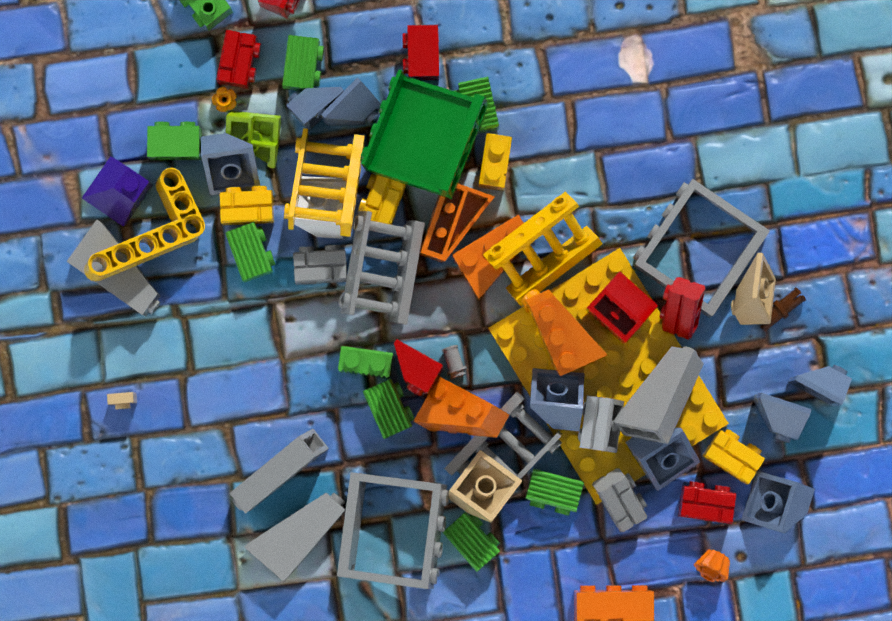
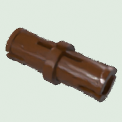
(783, 307)

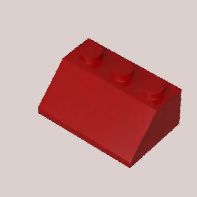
(417, 369)

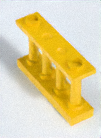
(345, 195)
(553, 265)

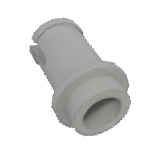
(454, 362)

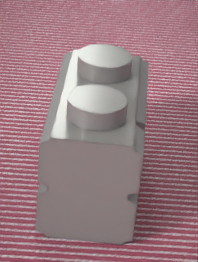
(320, 266)
(598, 427)
(620, 500)

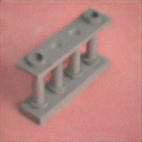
(406, 260)
(514, 408)

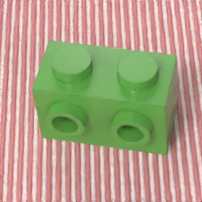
(208, 11)
(174, 142)

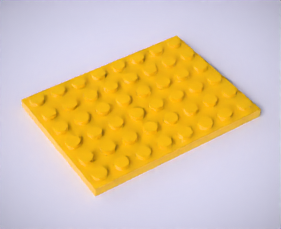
(611, 376)

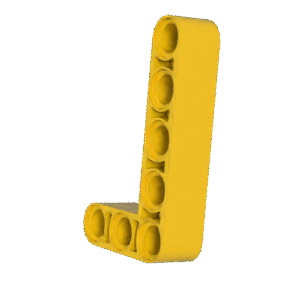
(154, 238)

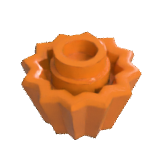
(713, 566)

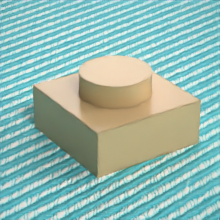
(122, 400)

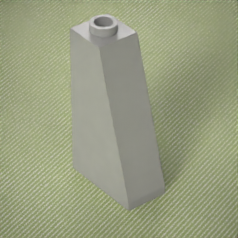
(130, 285)
(661, 397)
(278, 470)
(293, 539)

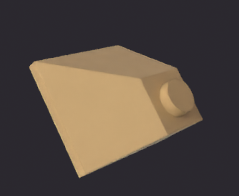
(755, 294)
(484, 487)

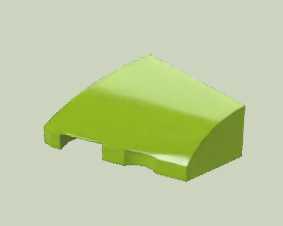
(258, 130)

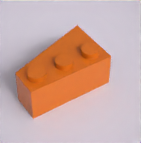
(452, 221)
(473, 265)
(562, 334)
(459, 411)
(613, 603)

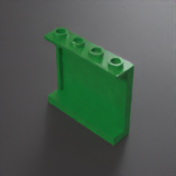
(423, 135)

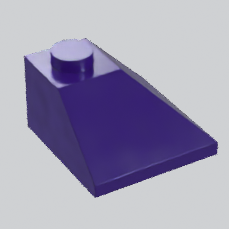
(117, 191)

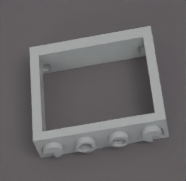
(670, 214)
(352, 524)

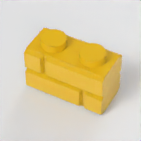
(495, 162)
(383, 198)
(246, 207)
(734, 456)

